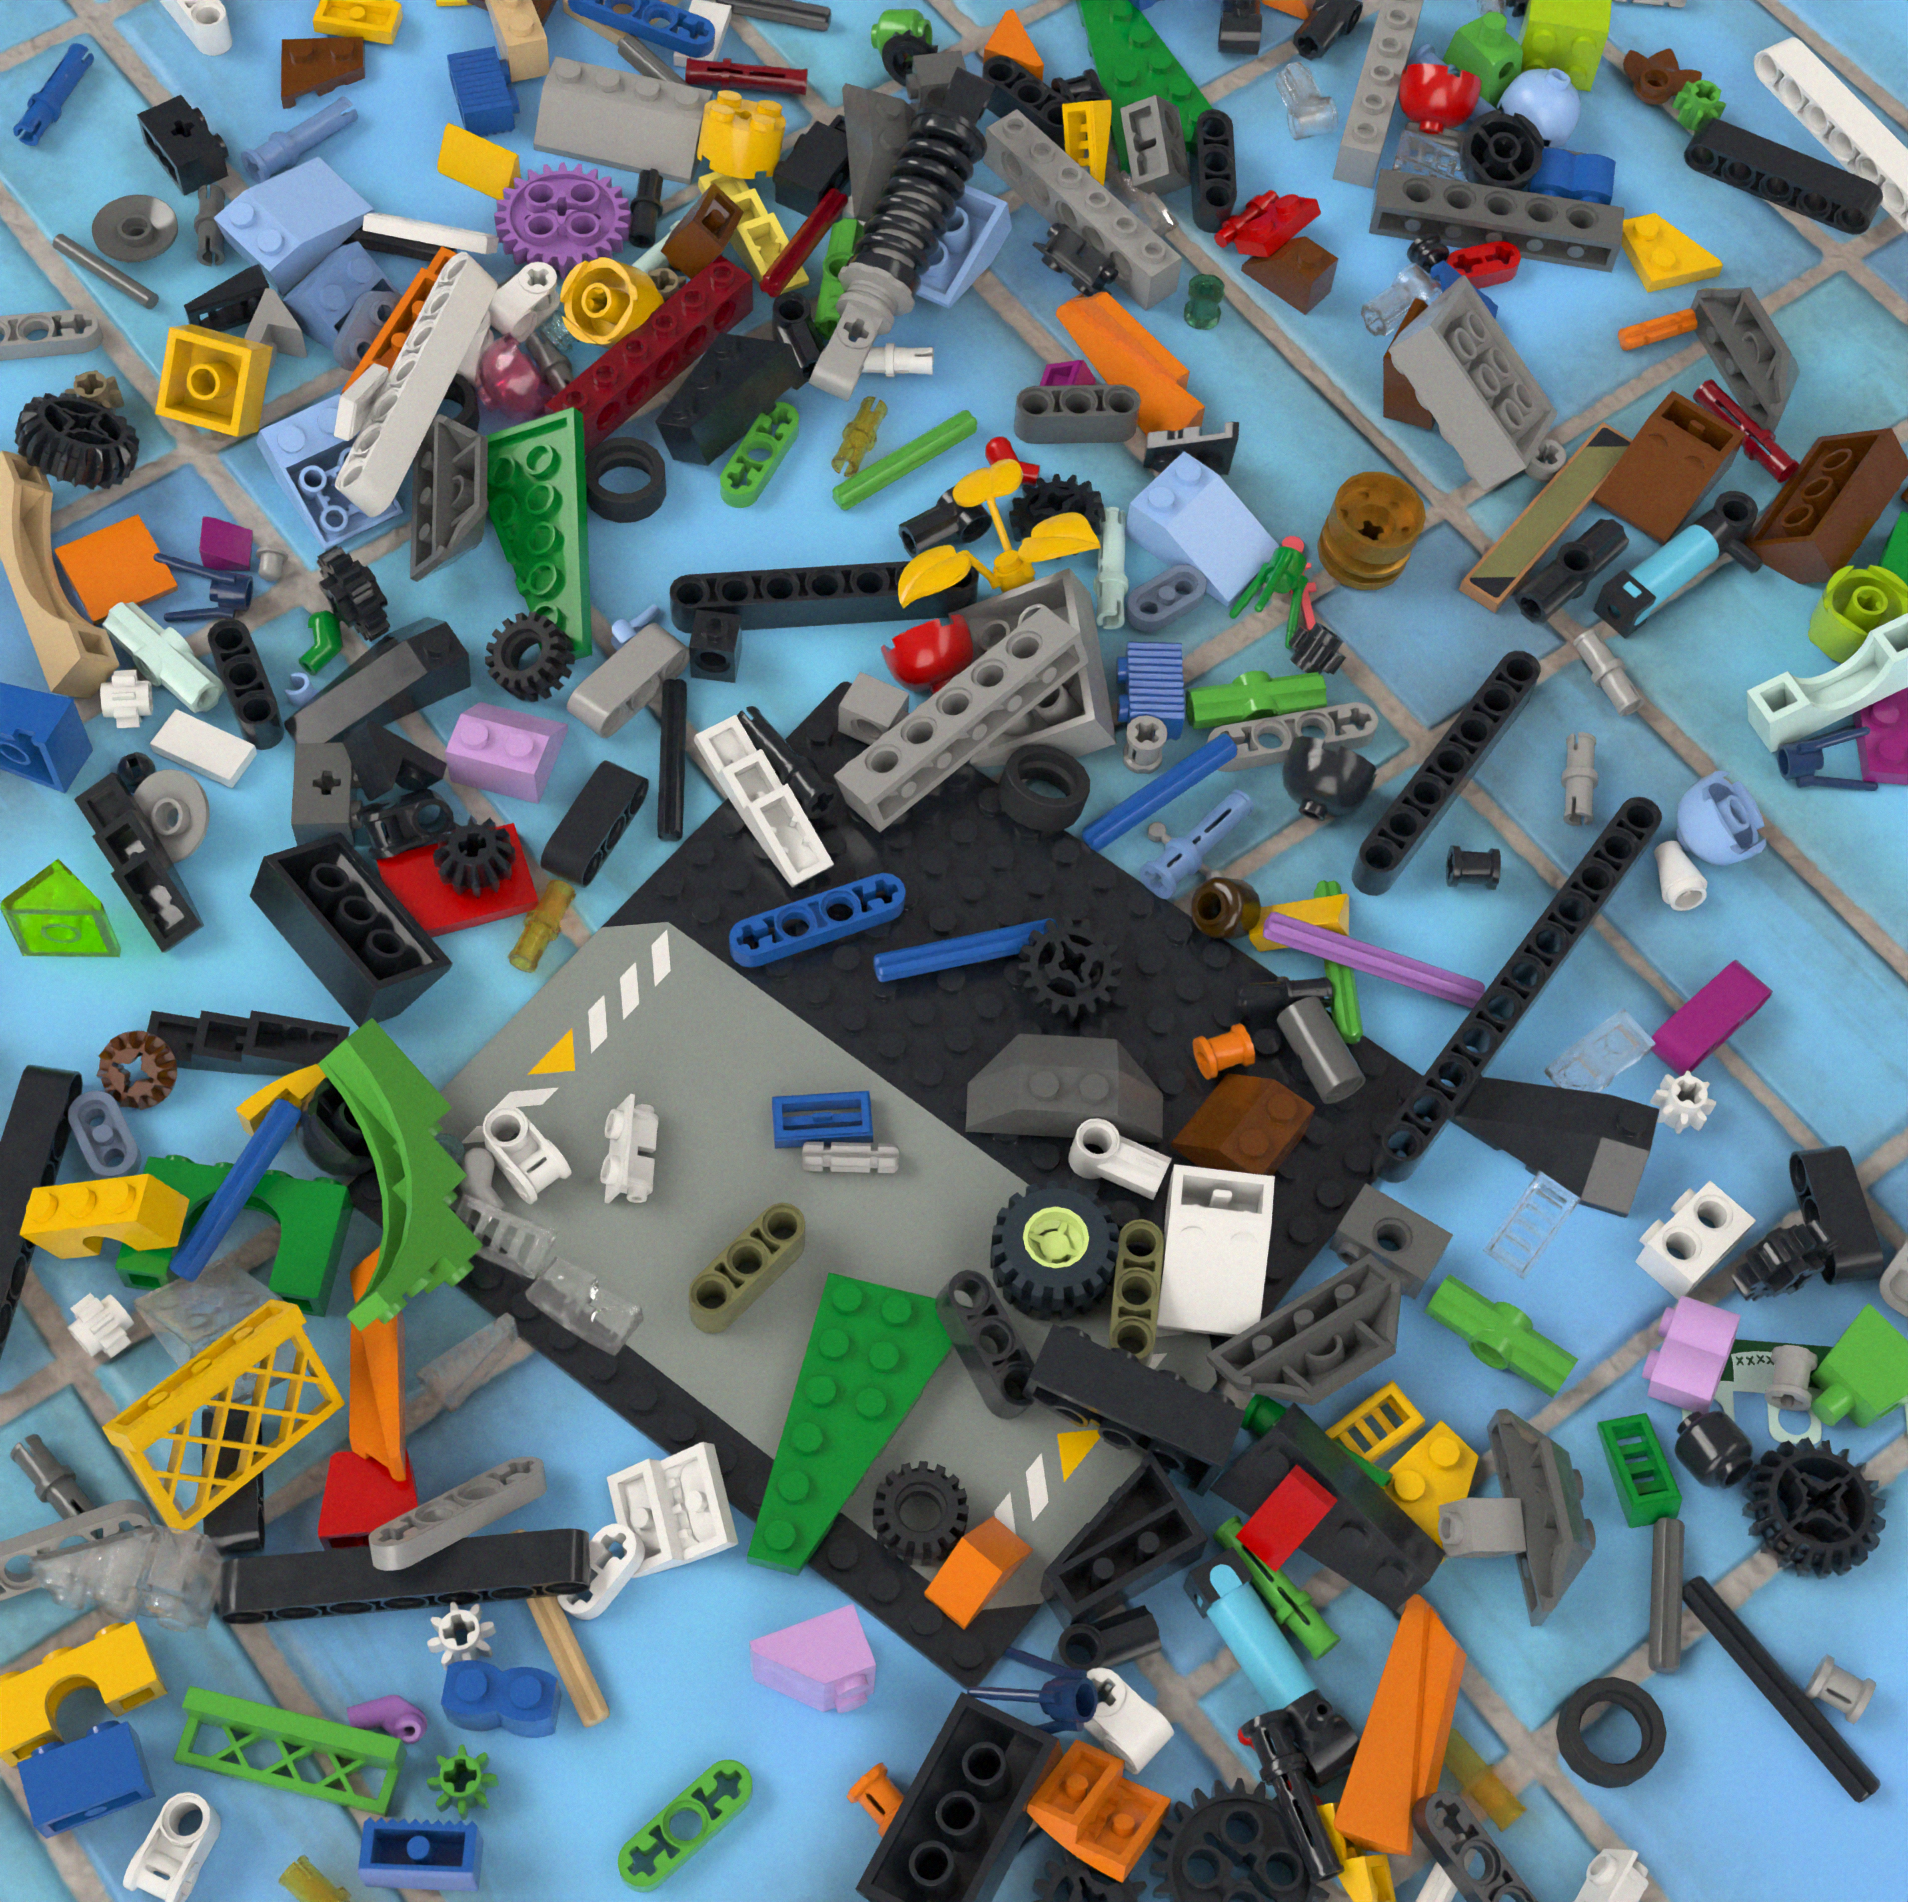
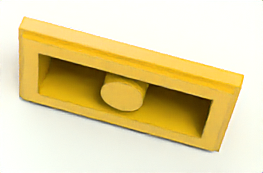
(477, 162)
(1325, 912)

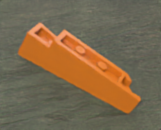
(398, 326)
(1132, 357)
(377, 1383)
(1403, 1734)

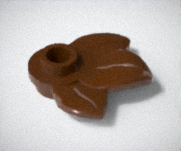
(1657, 76)

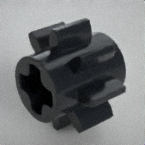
(1316, 649)

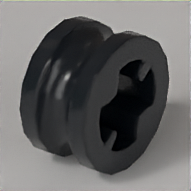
(1427, 251)

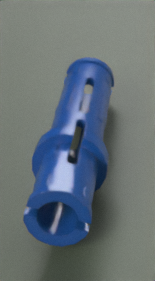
(46, 105)

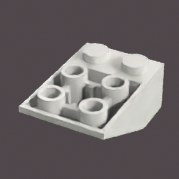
(1214, 1250)

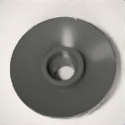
(135, 228)

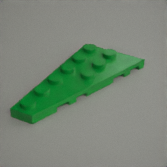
(1135, 66)
(542, 518)
(854, 1390)

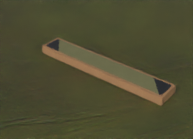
(1545, 519)

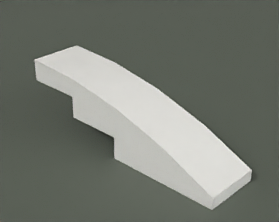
(763, 801)

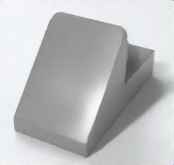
(276, 327)

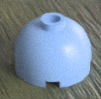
(1545, 100)
(1719, 821)

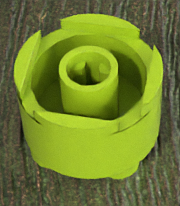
(1853, 606)

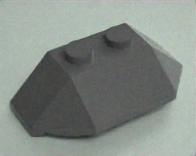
(875, 134)
(1746, 351)
(447, 496)
(1057, 1084)
(1318, 1338)
(1553, 1519)

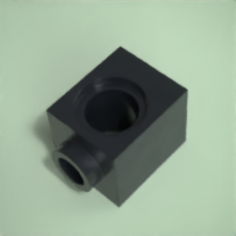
(715, 646)

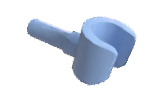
(625, 631)
(306, 692)

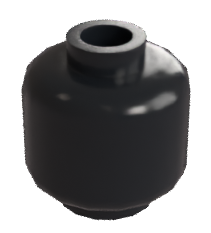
(1713, 1449)

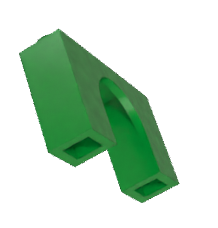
(311, 1220)

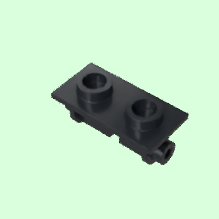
(1063, 252)

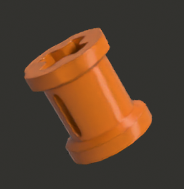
(1224, 1051)
(877, 1796)

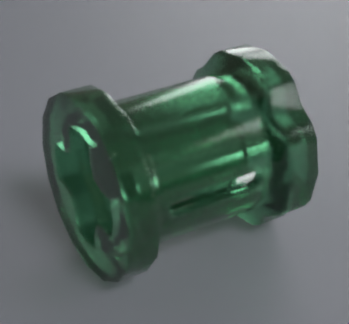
(1203, 309)

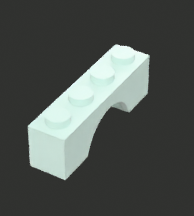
(1795, 707)

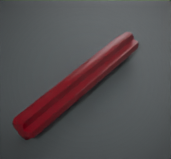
(803, 243)

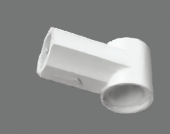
(1122, 1160)

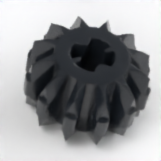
(474, 856)

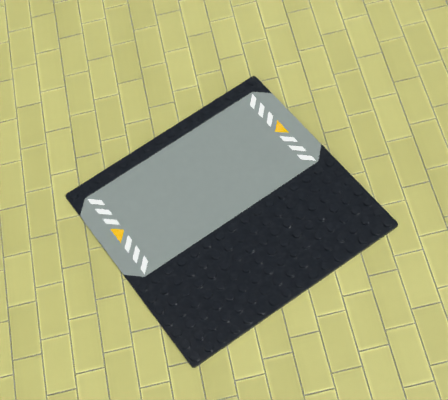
(709, 1043)

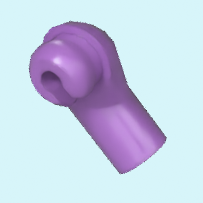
(392, 1714)

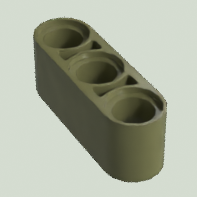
(1139, 1274)
(742, 1289)

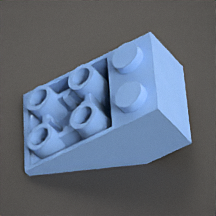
(306, 465)

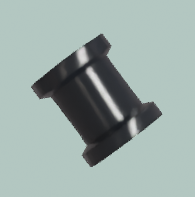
(1473, 867)

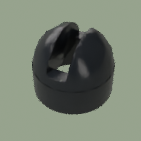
(132, 760)

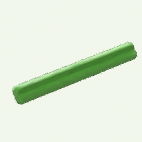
(904, 460)
(1345, 1001)

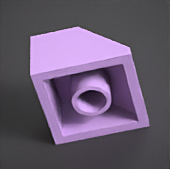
(504, 751)
(818, 1661)

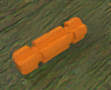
(1657, 329)

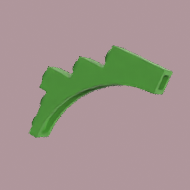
(416, 1176)

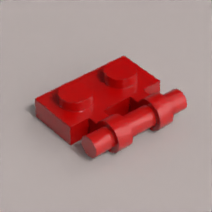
(1267, 223)

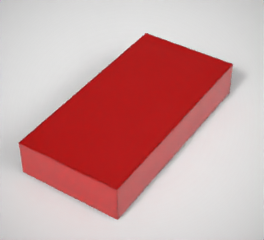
(1286, 1518)

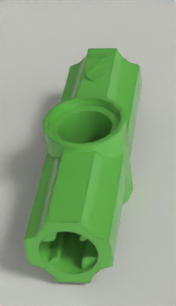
(840, 249)
(1253, 698)
(1501, 1335)

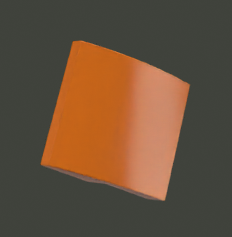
(115, 568)
(1098, 1811)

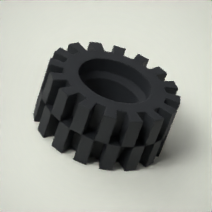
(515, 641)
(927, 1483)

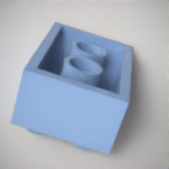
(292, 221)
(966, 247)
(1200, 522)

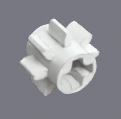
(126, 699)
(1683, 1102)
(100, 1325)
(447, 1629)

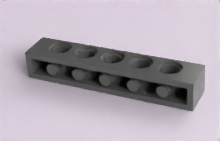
(1478, 214)

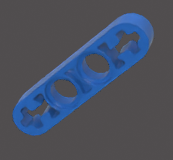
(638, 23)
(814, 912)

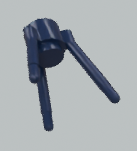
(228, 589)
(1805, 757)
(1067, 1698)

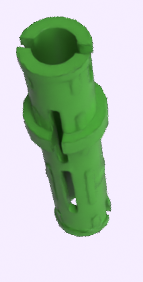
(1317, 1635)

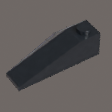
(386, 683)

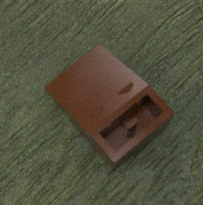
(1669, 467)

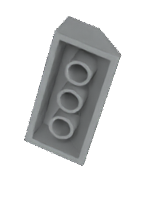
(620, 119)

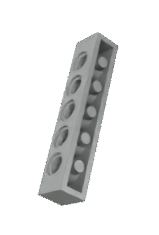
(1377, 92)
(1071, 196)
(961, 718)

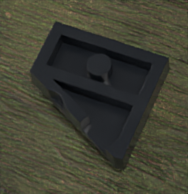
(1212, 450)

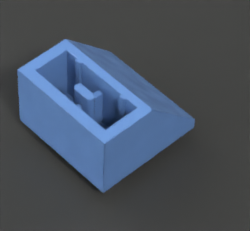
(330, 291)

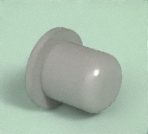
(271, 562)

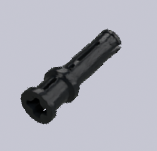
(799, 772)
(1276, 1771)

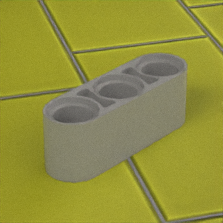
(628, 680)

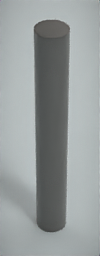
(105, 271)

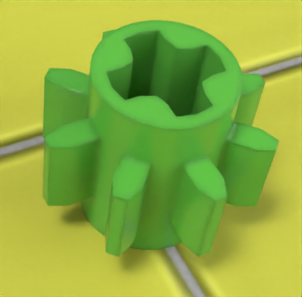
(1698, 103)
(450, 1775)

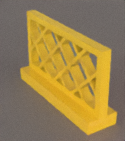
(196, 1384)

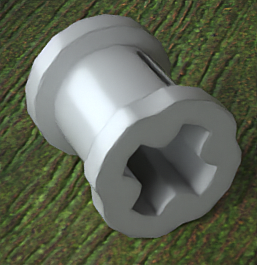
(1140, 739)
(1791, 1378)
(1840, 1689)

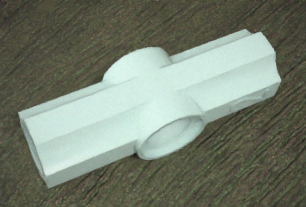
(163, 657)

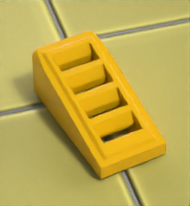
(1095, 121)
(1400, 1405)

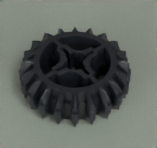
(76, 441)
(1789, 1473)

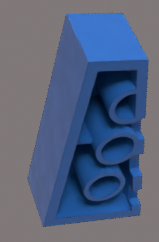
(41, 737)

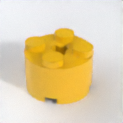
(741, 135)
(607, 301)

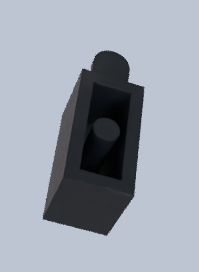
(813, 167)

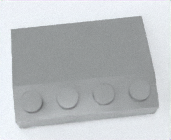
(1474, 384)
(1077, 712)

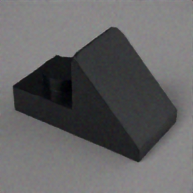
(387, 759)

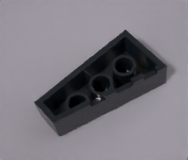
(1135, 1405)
(1364, 1532)

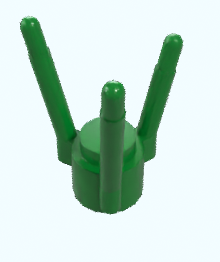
(1280, 576)

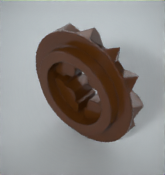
(156, 1060)

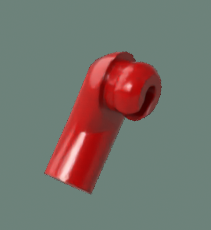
(1001, 448)

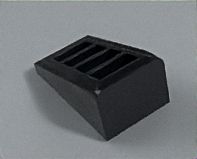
(236, 297)

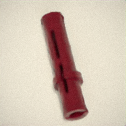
(746, 76)
(1778, 463)

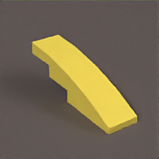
(758, 234)

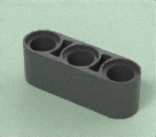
(1076, 414)

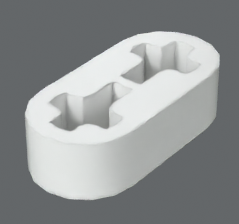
(607, 1572)

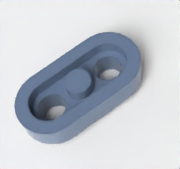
(362, 327)
(1162, 599)
(106, 1140)

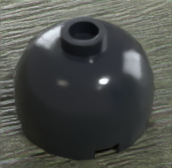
(1501, 151)
(1325, 779)
(331, 1133)

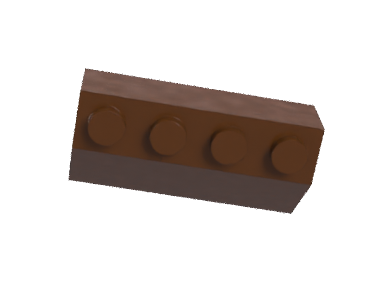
(1830, 504)

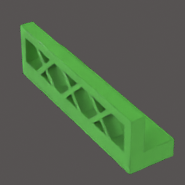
(296, 1730)

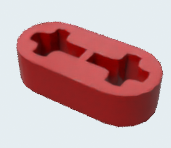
(1487, 263)

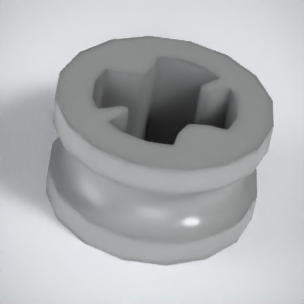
(1545, 472)

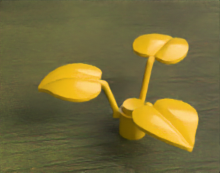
(1049, 539)

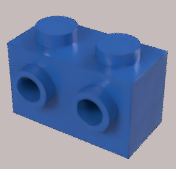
(85, 1778)

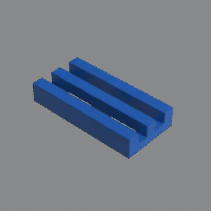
(825, 1101)

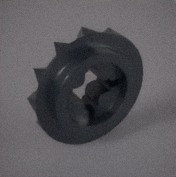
(897, 50)

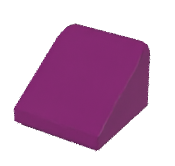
(1067, 373)
(225, 545)

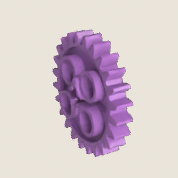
(562, 218)

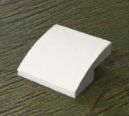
(675, 1508)

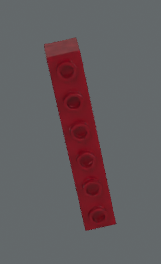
(657, 350)

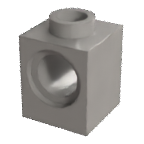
(871, 709)
(1482, 1528)

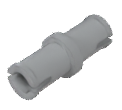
(1608, 672)
(1579, 779)

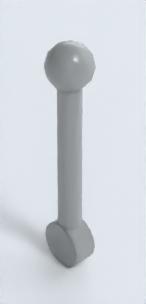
(1157, 833)

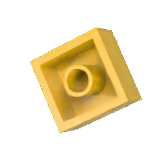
(213, 380)

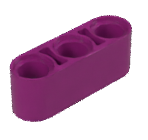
(1710, 1018)

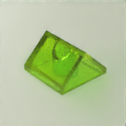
(59, 917)

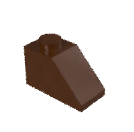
(702, 232)
(1296, 273)

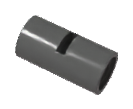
(1321, 1050)

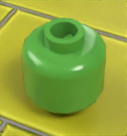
(900, 21)

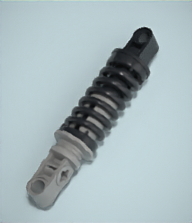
(897, 244)

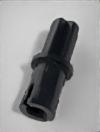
(646, 209)
(1281, 993)

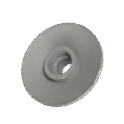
(162, 799)

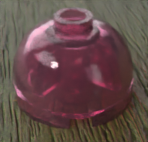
(511, 381)

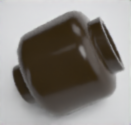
(1225, 908)

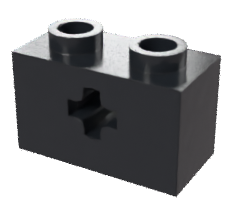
(184, 144)

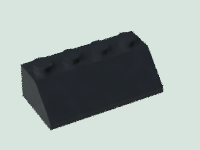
(348, 928)
(963, 1810)

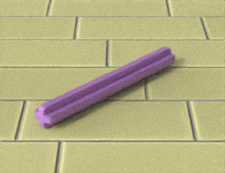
(1372, 959)

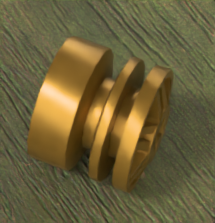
(1371, 530)

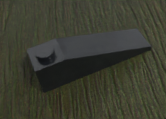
(1575, 1137)

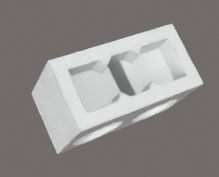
(1699, 1244)

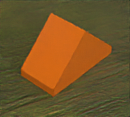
(1013, 42)
(977, 1571)

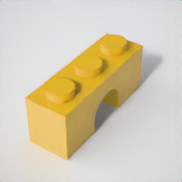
(130, 1209)
(112, 1663)

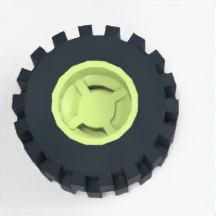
(1054, 1250)

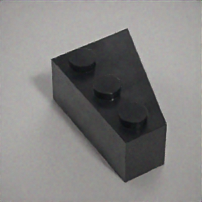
(724, 393)
(1124, 1549)

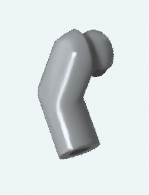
(479, 1167)

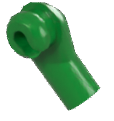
(327, 642)

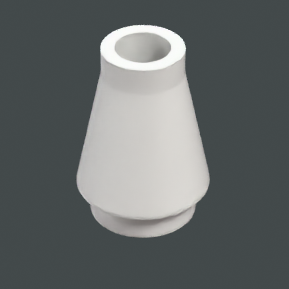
(1679, 878)

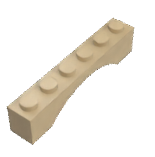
(520, 38)
(69, 648)

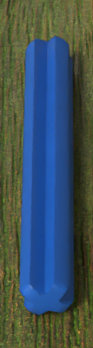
(1159, 792)
(955, 951)
(235, 1190)

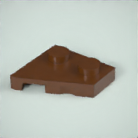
(319, 66)

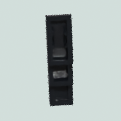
(139, 862)
(246, 1045)

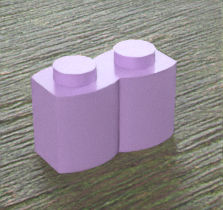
(1692, 1355)

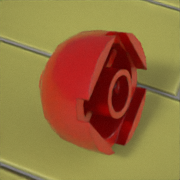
(1436, 97)
(930, 654)

